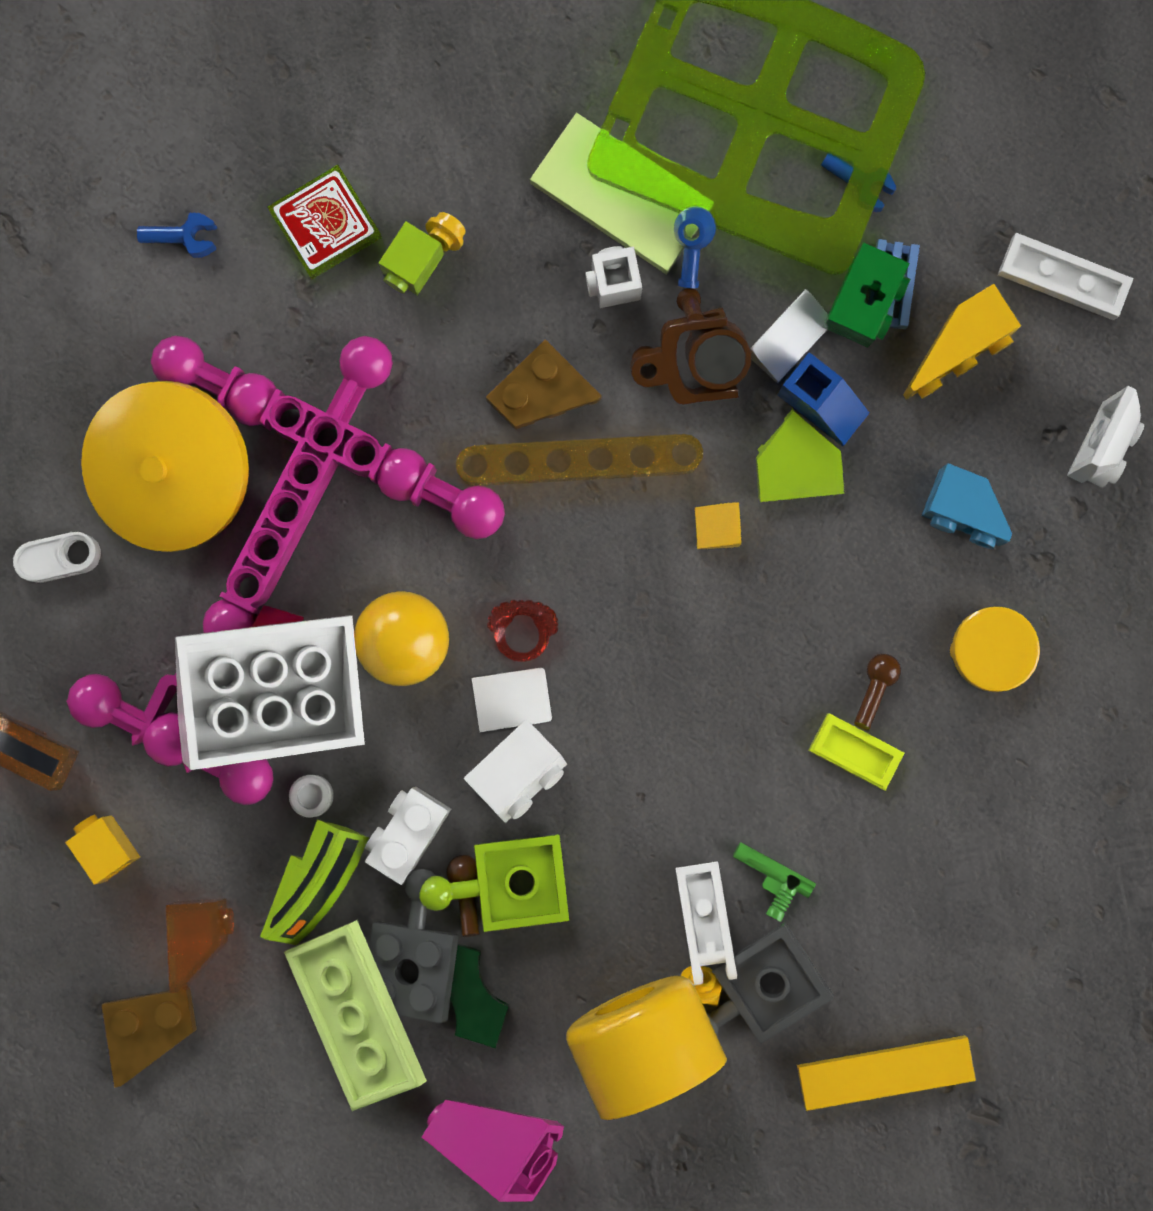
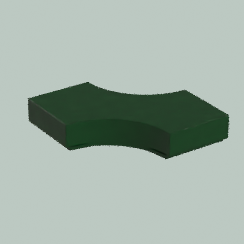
(476, 1008)

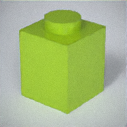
(410, 259)

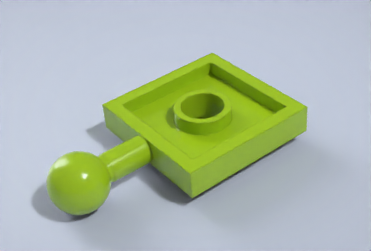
(494, 867)

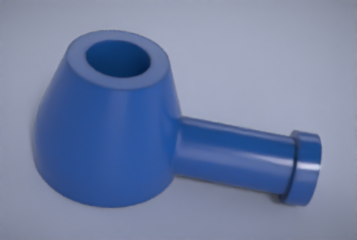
(693, 246)

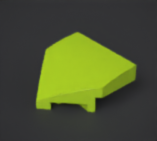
(798, 463)

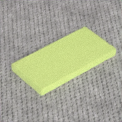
(614, 212)
(355, 1016)

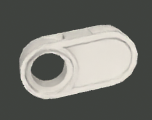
(49, 560)

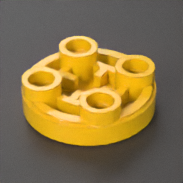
(995, 649)

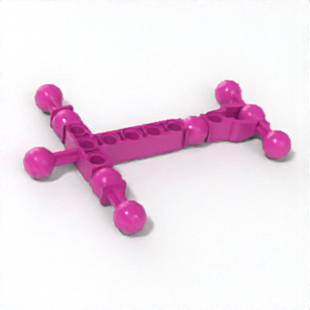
(252, 402)

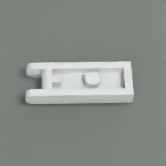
(705, 919)

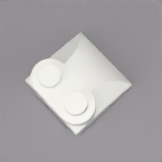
(1108, 439)

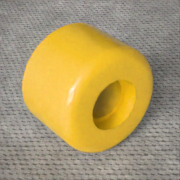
(645, 1047)

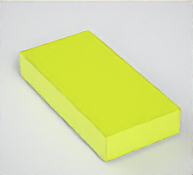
(856, 751)

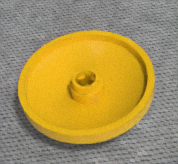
(165, 466)

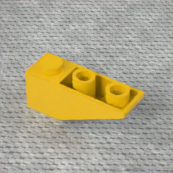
(970, 330)

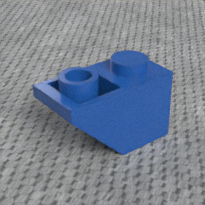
(824, 399)

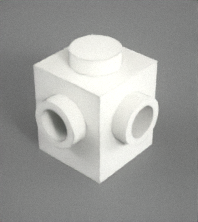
(614, 276)

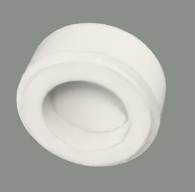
(311, 796)

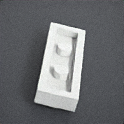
(1065, 276)

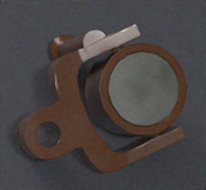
(714, 352)

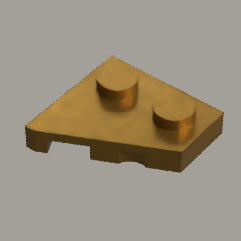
(145, 1029)

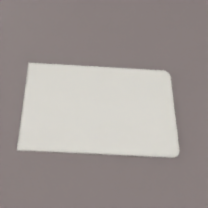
(511, 698)

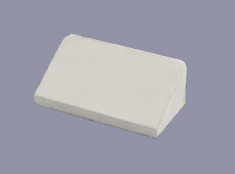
(790, 336)

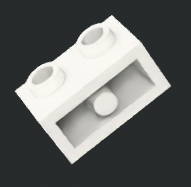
(517, 772)
(408, 834)

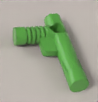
(775, 879)

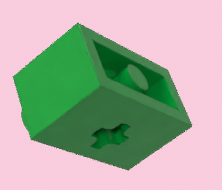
(872, 271)

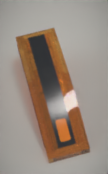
(34, 754)

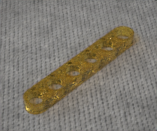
(579, 452)

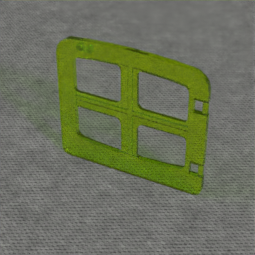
(761, 112)

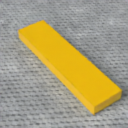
(886, 1072)

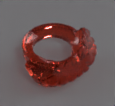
(542, 616)

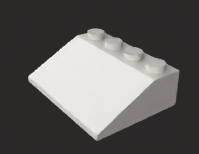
(267, 692)

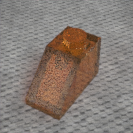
(194, 937)

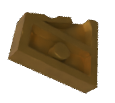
(541, 388)

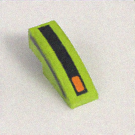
(313, 882)

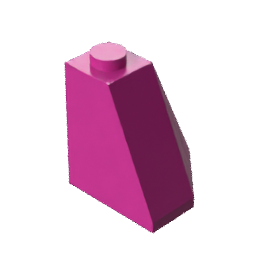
(496, 1147)

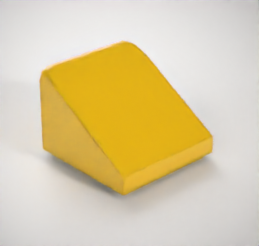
(718, 526)

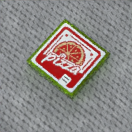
(324, 222)

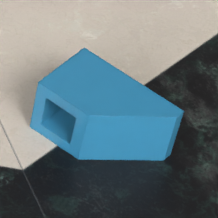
(968, 505)

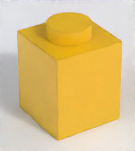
(101, 848)

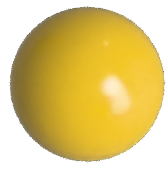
(401, 638)

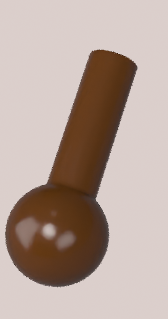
(883, 672)
(464, 869)

